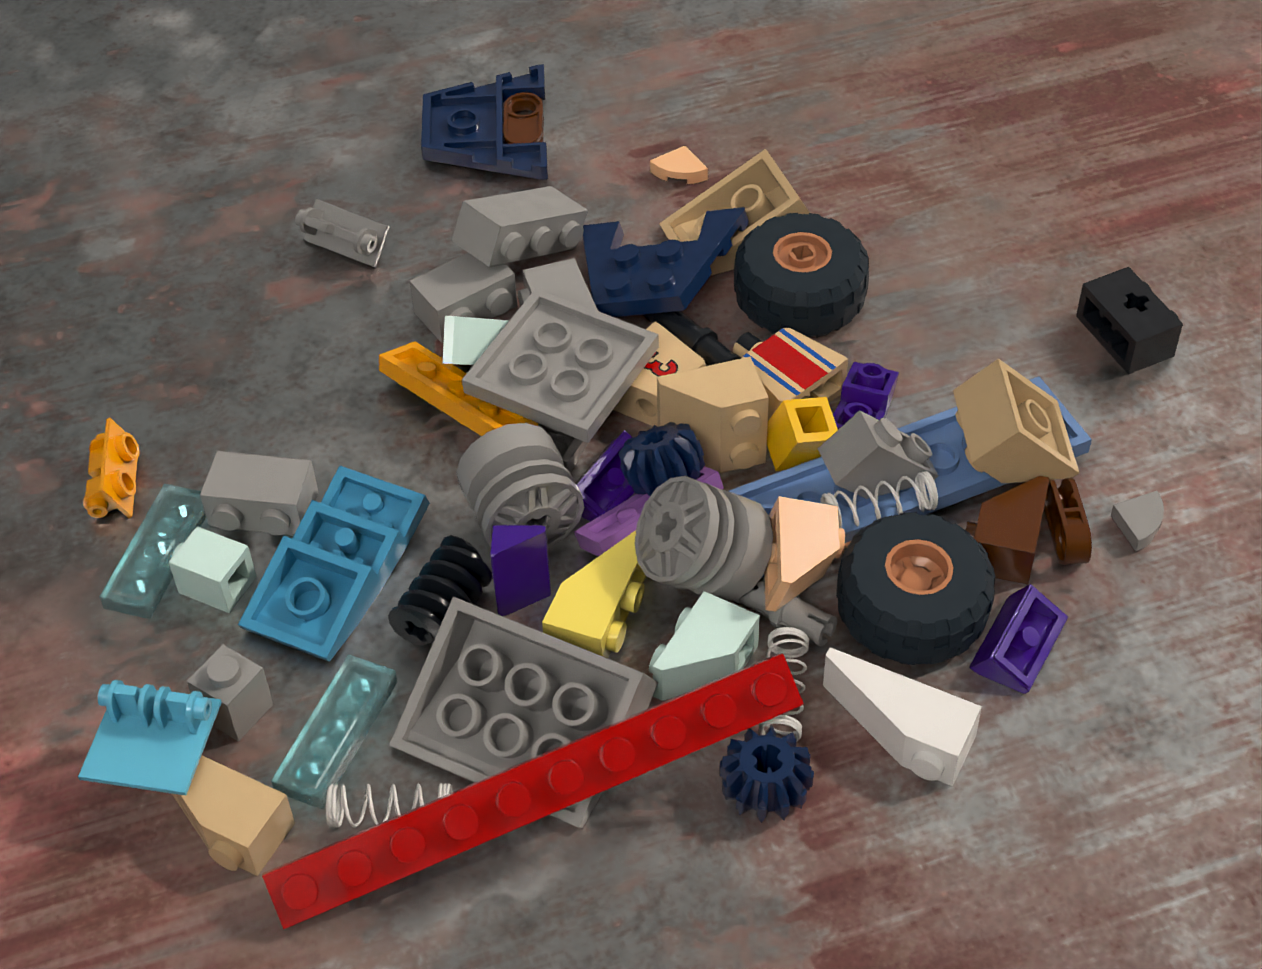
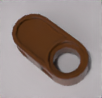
(527, 127)
(1068, 522)

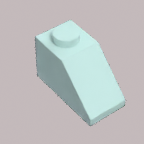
(468, 338)

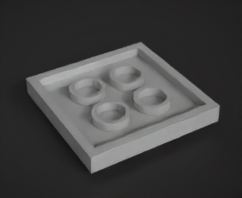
(561, 364)

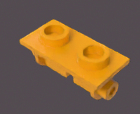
(112, 472)

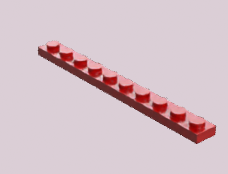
(530, 790)

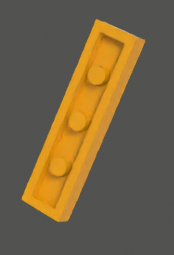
(442, 387)

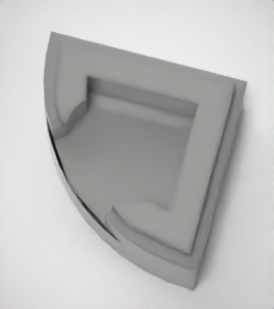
(1139, 518)

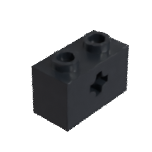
(1129, 320)

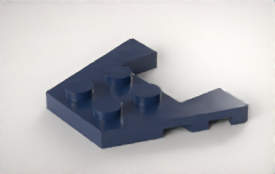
(466, 127)
(655, 276)

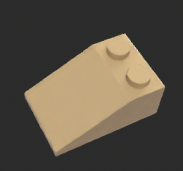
(754, 185)

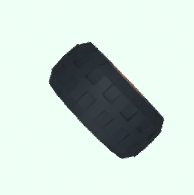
(801, 274)
(915, 588)

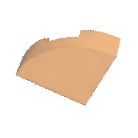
(679, 165)

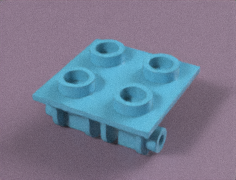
(149, 737)

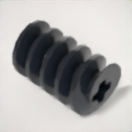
(452, 572)

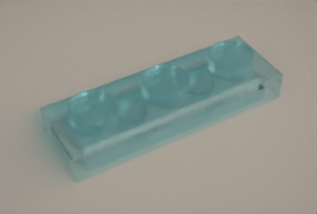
(144, 567)
(334, 731)

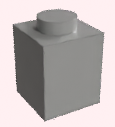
(238, 685)

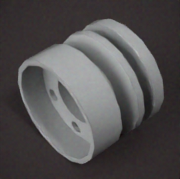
(519, 480)
(703, 539)

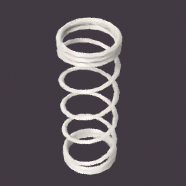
(919, 486)
(788, 653)
(337, 803)

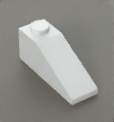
(909, 719)

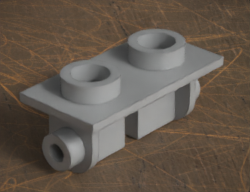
(343, 231)

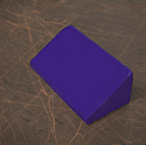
(603, 482)
(519, 566)
(1019, 640)

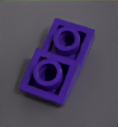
(867, 390)

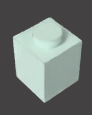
(212, 569)

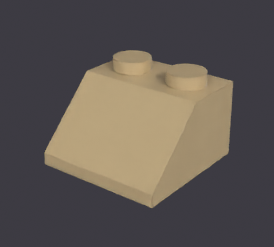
(723, 408)
(1012, 427)

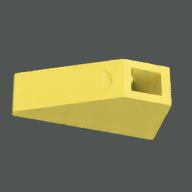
(597, 600)

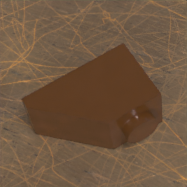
(1010, 529)

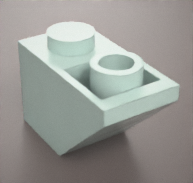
(706, 646)

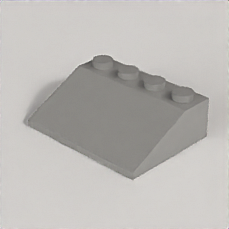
(510, 694)

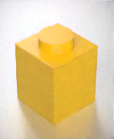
(798, 431)

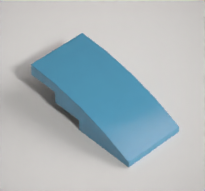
(334, 564)

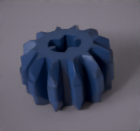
(661, 455)
(766, 773)

